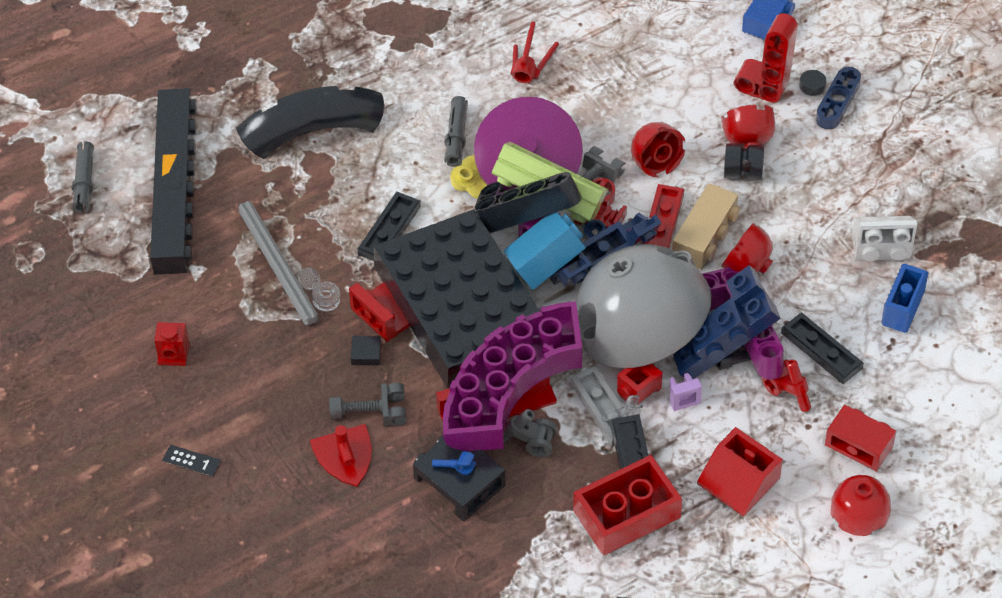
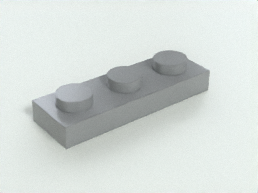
(596, 397)

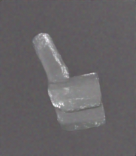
(629, 409)

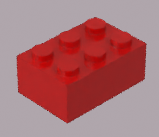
(627, 505)

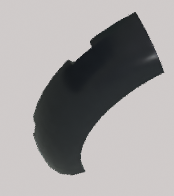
(310, 112)

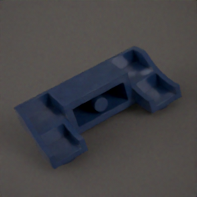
(604, 243)
(729, 325)

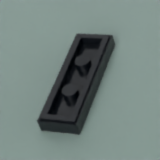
(390, 223)
(822, 348)

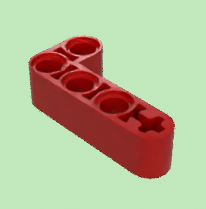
(770, 77)

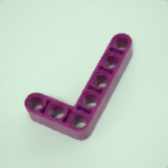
(764, 348)

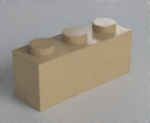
(707, 224)

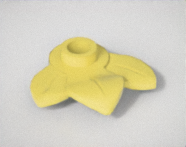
(467, 177)

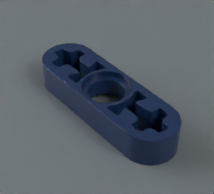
(839, 107)

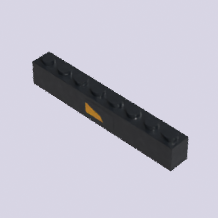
(172, 182)

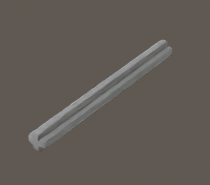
(278, 263)

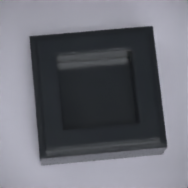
(365, 350)

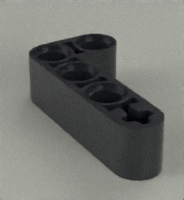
(537, 199)

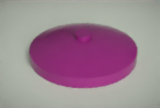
(533, 125)

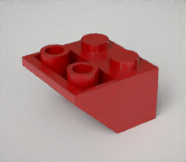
(740, 471)

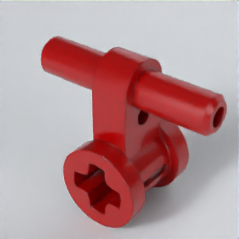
(791, 382)

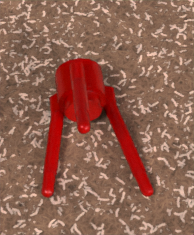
(524, 68)

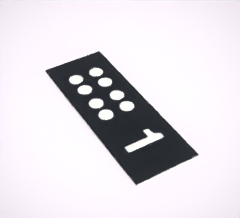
(191, 460)

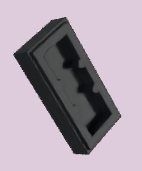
(628, 439)

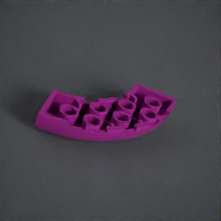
(506, 369)

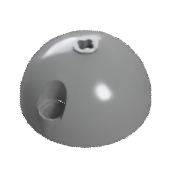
(641, 305)

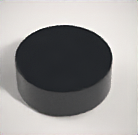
(812, 82)

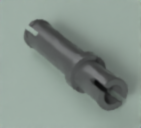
(455, 138)
(82, 185)

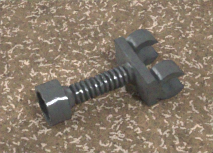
(598, 167)
(394, 416)

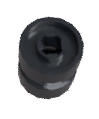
(734, 161)

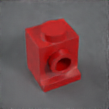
(171, 344)
(639, 381)

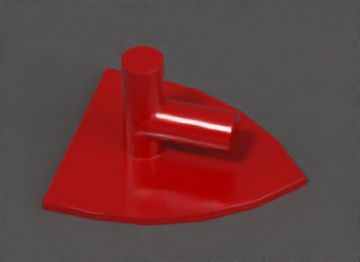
(344, 453)

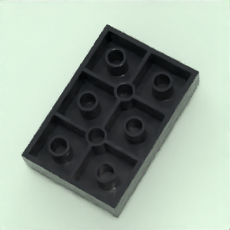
(452, 287)

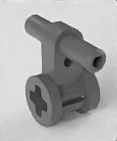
(532, 433)

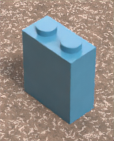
(545, 248)

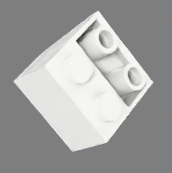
(883, 237)

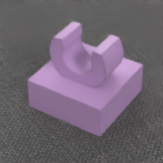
(685, 393)

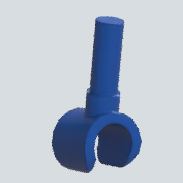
(463, 465)

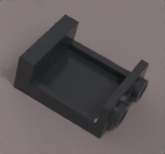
(464, 491)

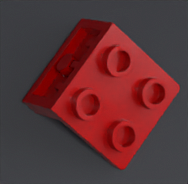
(378, 310)

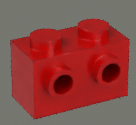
(860, 437)

